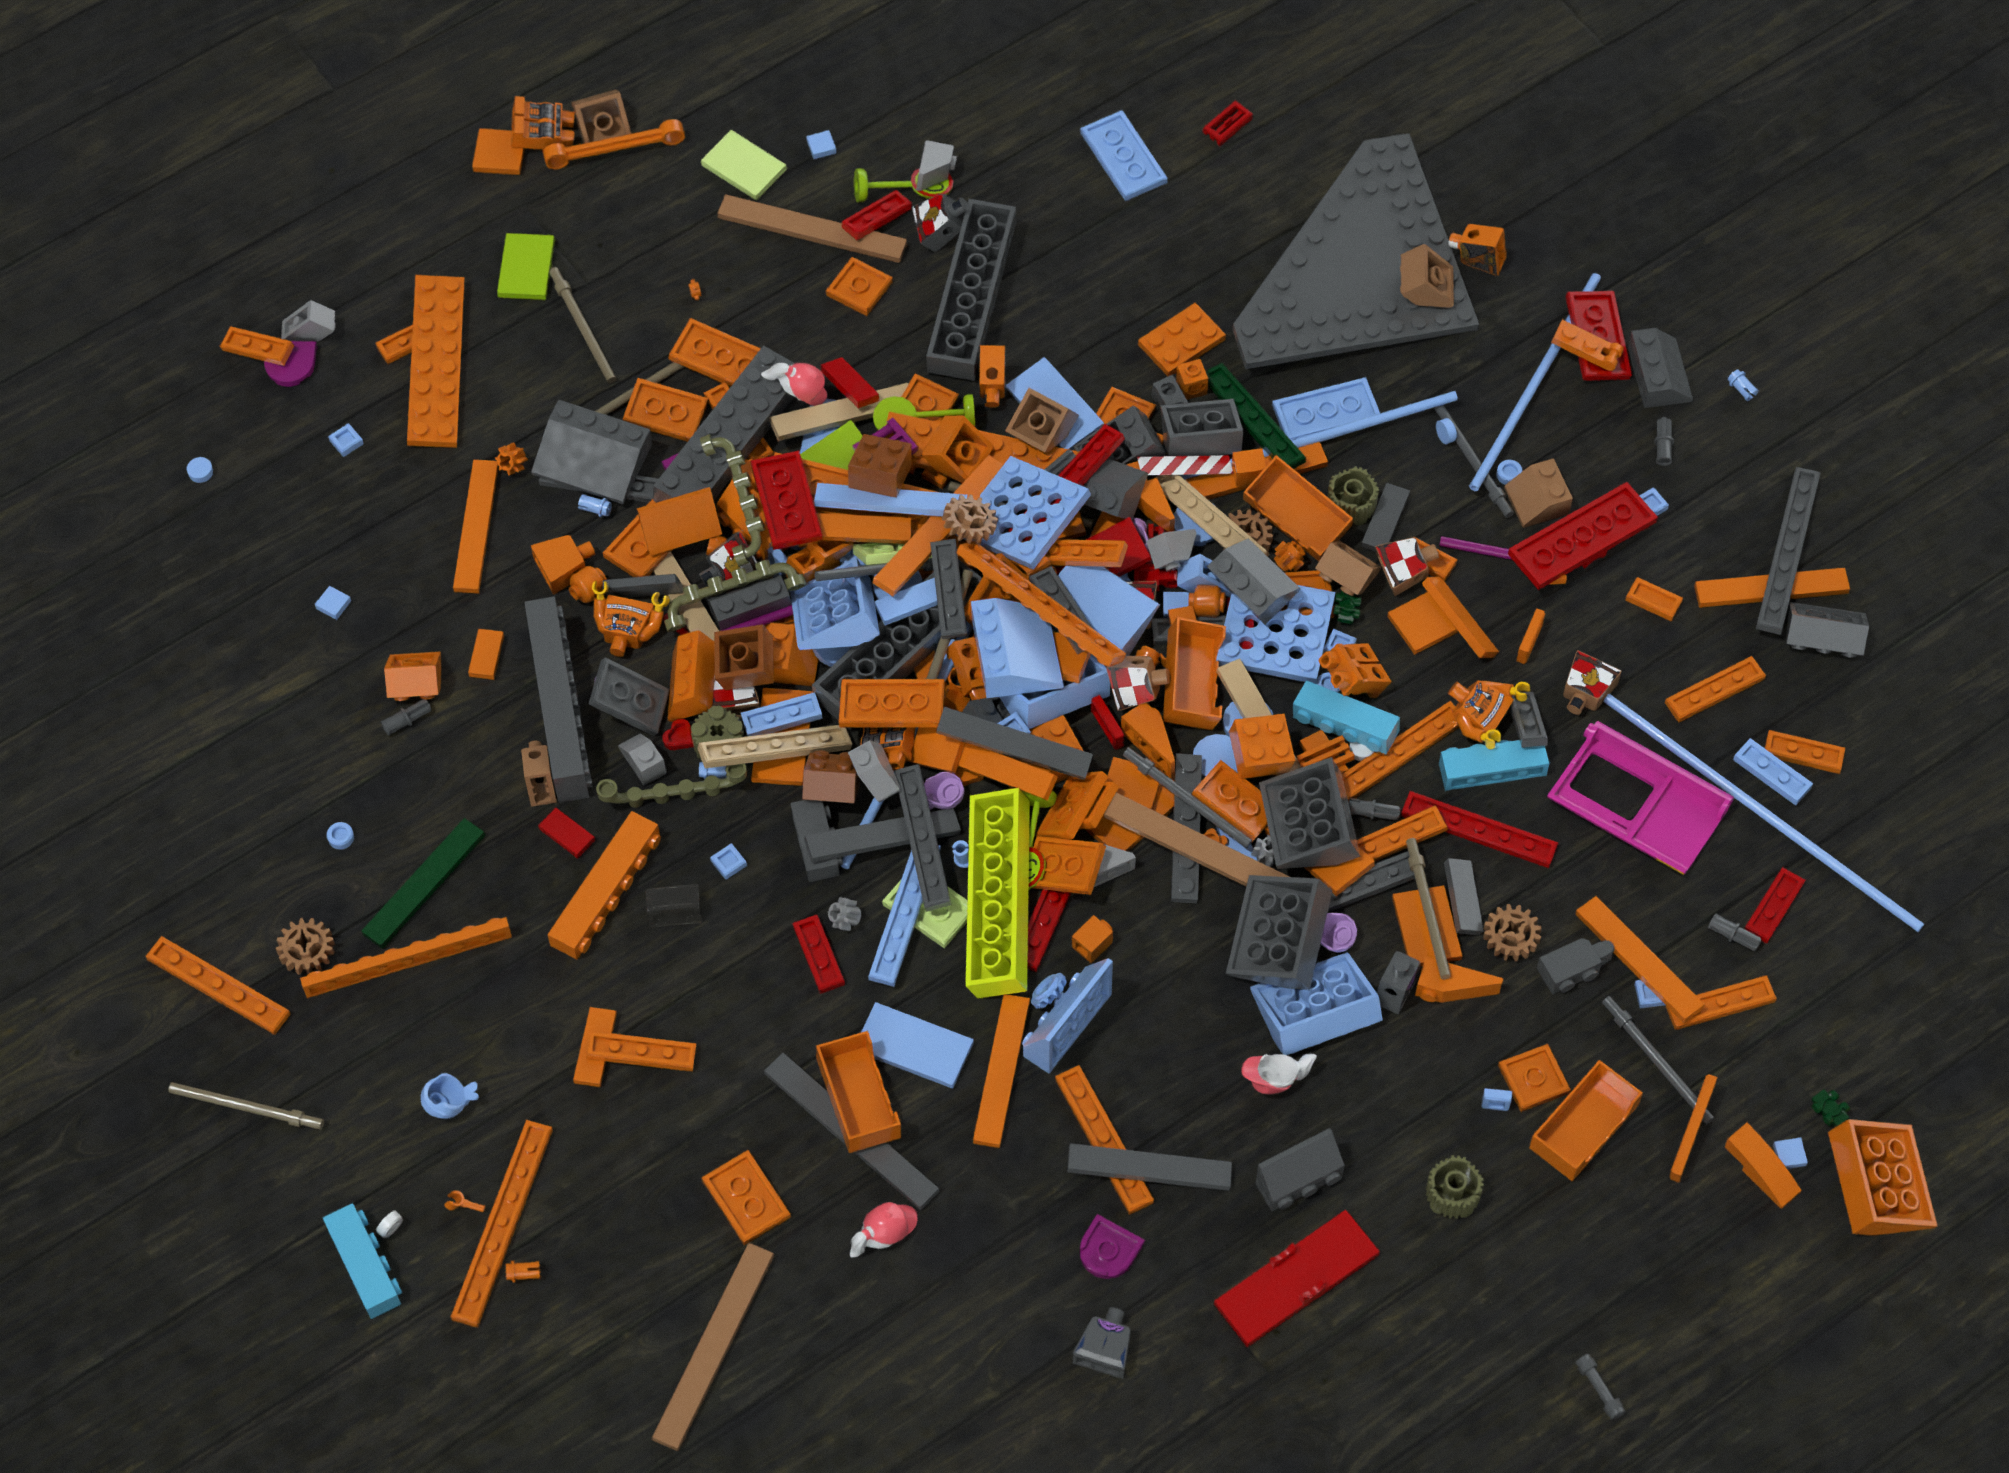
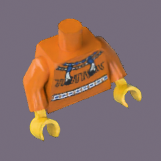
(626, 620)
(1483, 707)

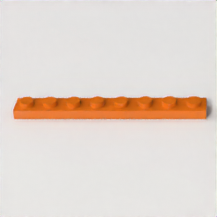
(1041, 603)
(407, 957)

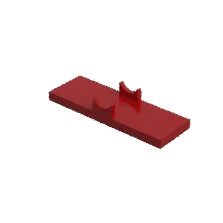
(1582, 536)
(1296, 1278)

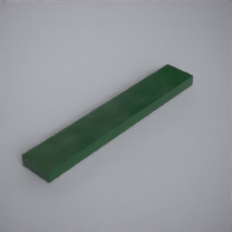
(1254, 417)
(423, 883)

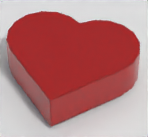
(678, 736)

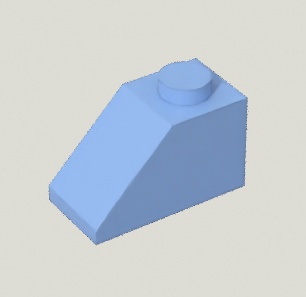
(1195, 572)

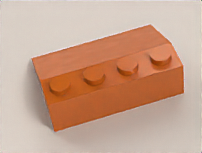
(1881, 1177)

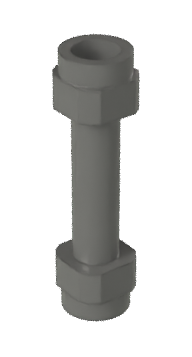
(1612, 1407)

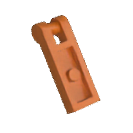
(1587, 345)

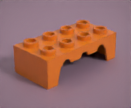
(1297, 508)
(1193, 674)
(857, 1092)
(1585, 1120)

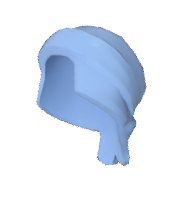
(446, 1096)

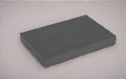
(629, 696)

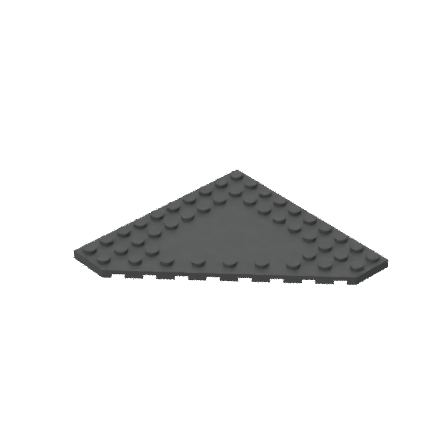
(1343, 272)

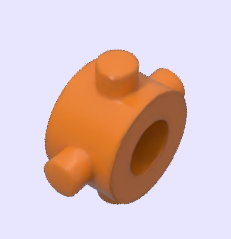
(694, 289)

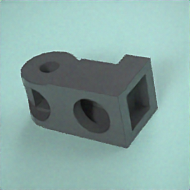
(1168, 394)

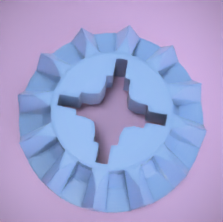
(1048, 990)

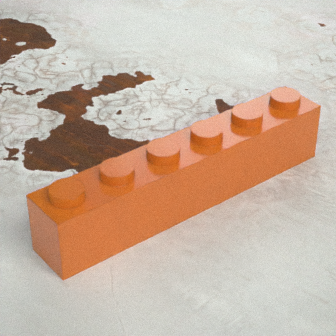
(604, 885)

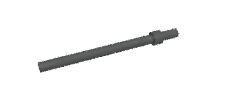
(1495, 493)
(859, 571)
(1148, 767)
(1624, 1020)

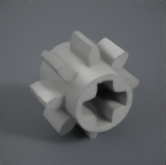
(1264, 851)
(844, 914)

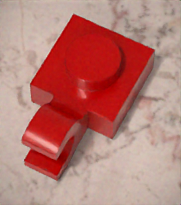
(1148, 573)

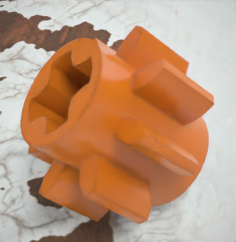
(511, 458)
(1289, 556)

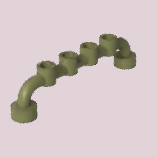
(747, 502)
(739, 579)
(608, 791)

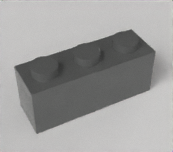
(812, 818)

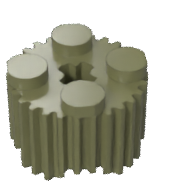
(1354, 493)
(714, 726)
(1450, 1200)

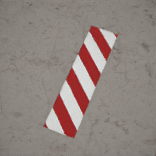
(1185, 465)

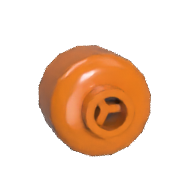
(582, 582)
(1207, 601)

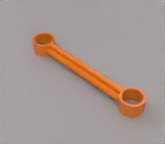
(559, 155)

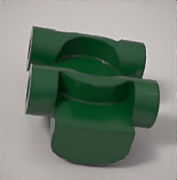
(1346, 609)
(1830, 1110)

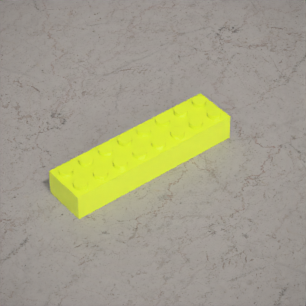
(998, 893)

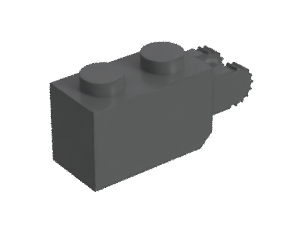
(1574, 964)

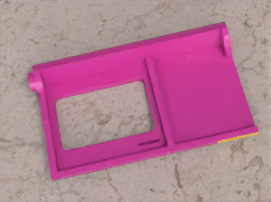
(1674, 817)

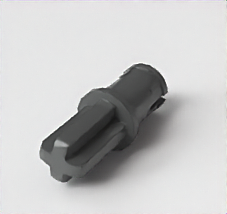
(1664, 441)
(405, 717)
(1373, 809)
(1734, 932)

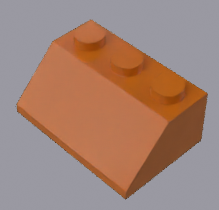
(731, 515)
(691, 676)

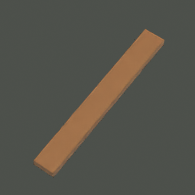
(810, 228)
(1185, 841)
(713, 1347)

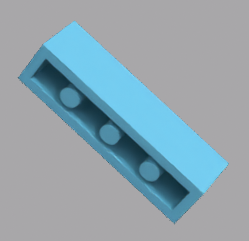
(1346, 717)
(1484, 766)
(362, 1260)

